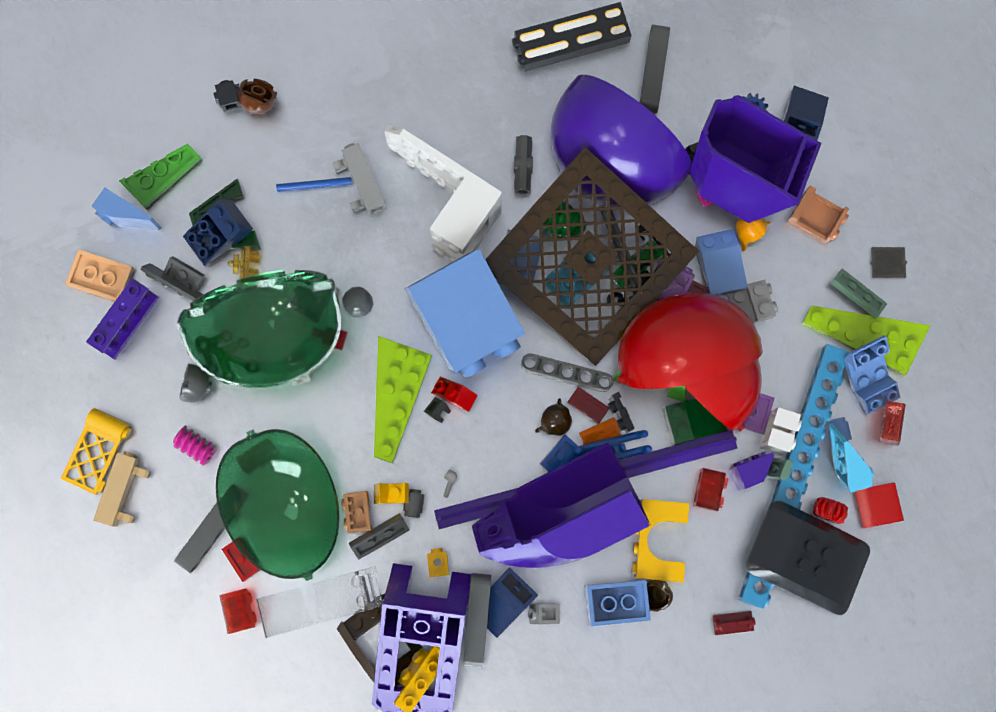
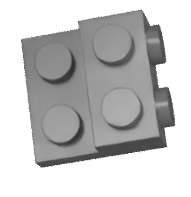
(755, 301)

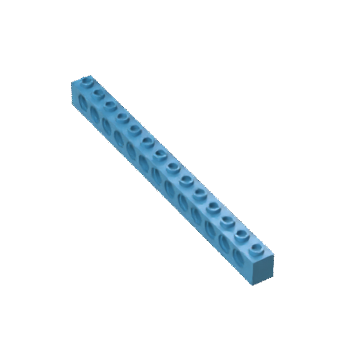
(828, 355)

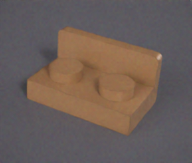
(357, 512)

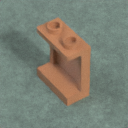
(818, 216)

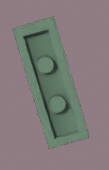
(859, 293)

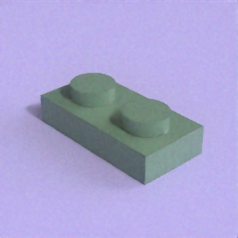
(779, 469)

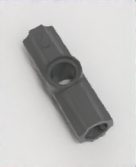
(523, 164)

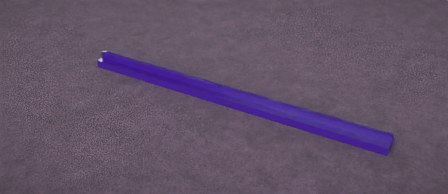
(632, 466)

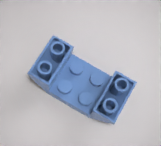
(870, 375)

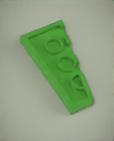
(155, 179)

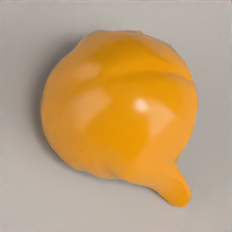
(751, 231)

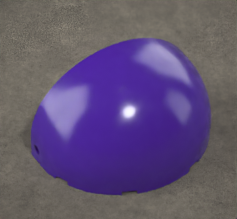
(620, 136)

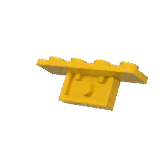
(417, 678)

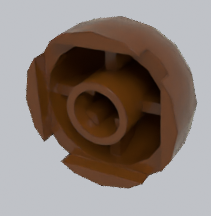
(256, 96)

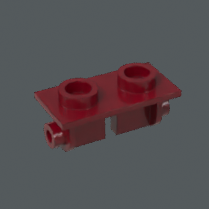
(733, 623)

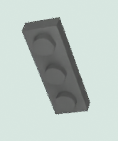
(379, 536)

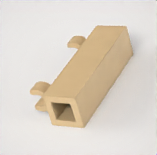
(117, 490)

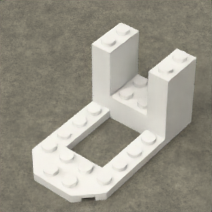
(470, 209)

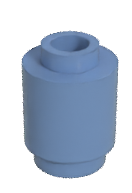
(843, 426)

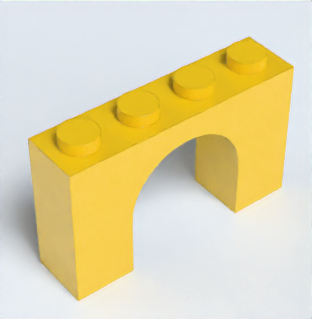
(646, 564)

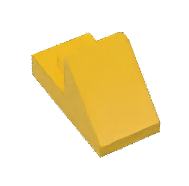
(391, 493)

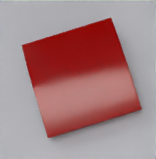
(879, 505)

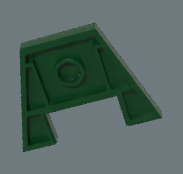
(234, 192)

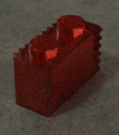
(892, 423)
(710, 489)

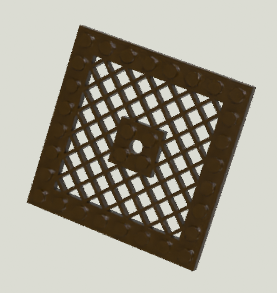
(681, 254)

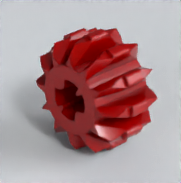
(830, 510)

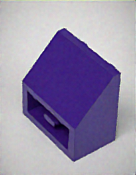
(752, 472)

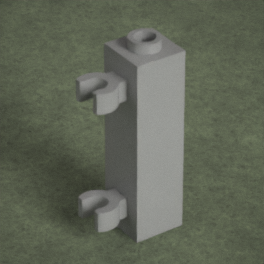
(363, 178)

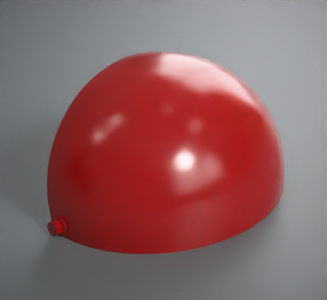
(686, 342)
(731, 396)

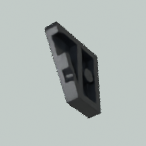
(617, 407)

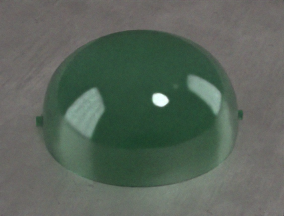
(278, 503)

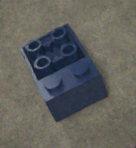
(806, 111)
(217, 231)
(507, 601)

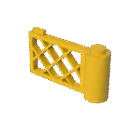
(106, 427)

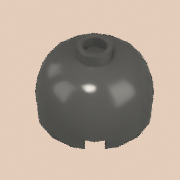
(195, 384)

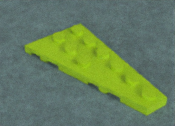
(859, 329)
(397, 387)

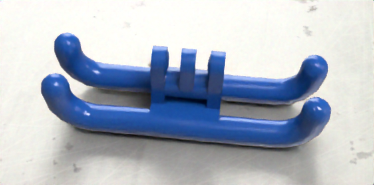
(619, 449)

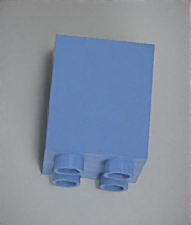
(466, 313)

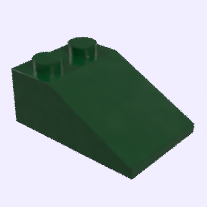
(690, 421)

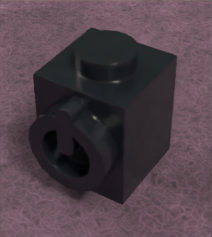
(227, 95)

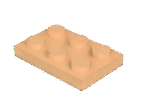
(98, 275)

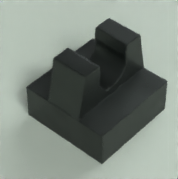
(435, 408)

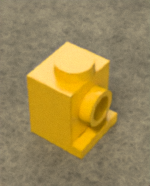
(443, 569)

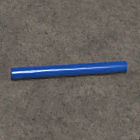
(314, 184)

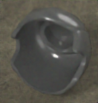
(357, 301)

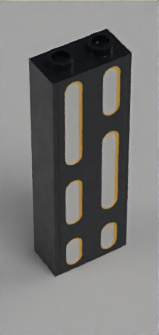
(571, 36)

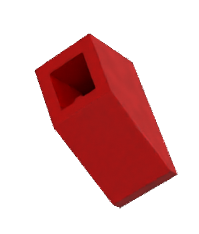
(454, 393)

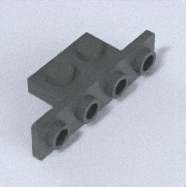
(178, 277)

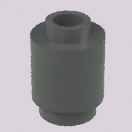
(415, 504)

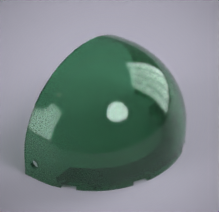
(263, 328)

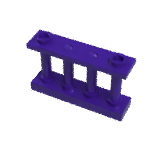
(122, 319)

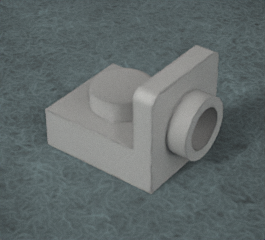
(544, 614)

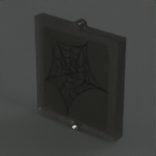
(888, 262)

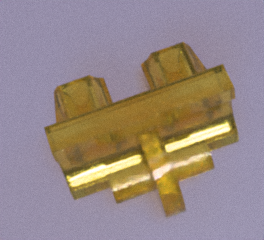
(246, 256)

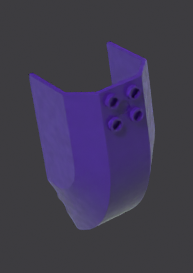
(563, 514)

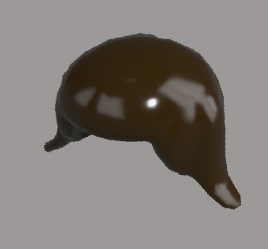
(555, 420)
(659, 595)

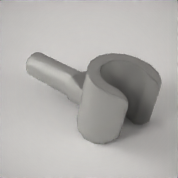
(451, 477)

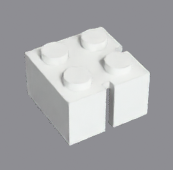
(780, 431)

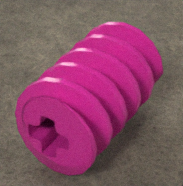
(193, 446)

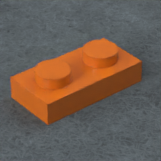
(600, 431)

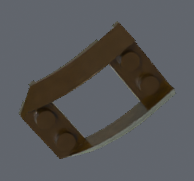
(360, 624)

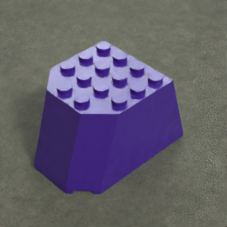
(751, 160)

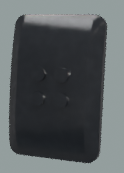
(808, 557)

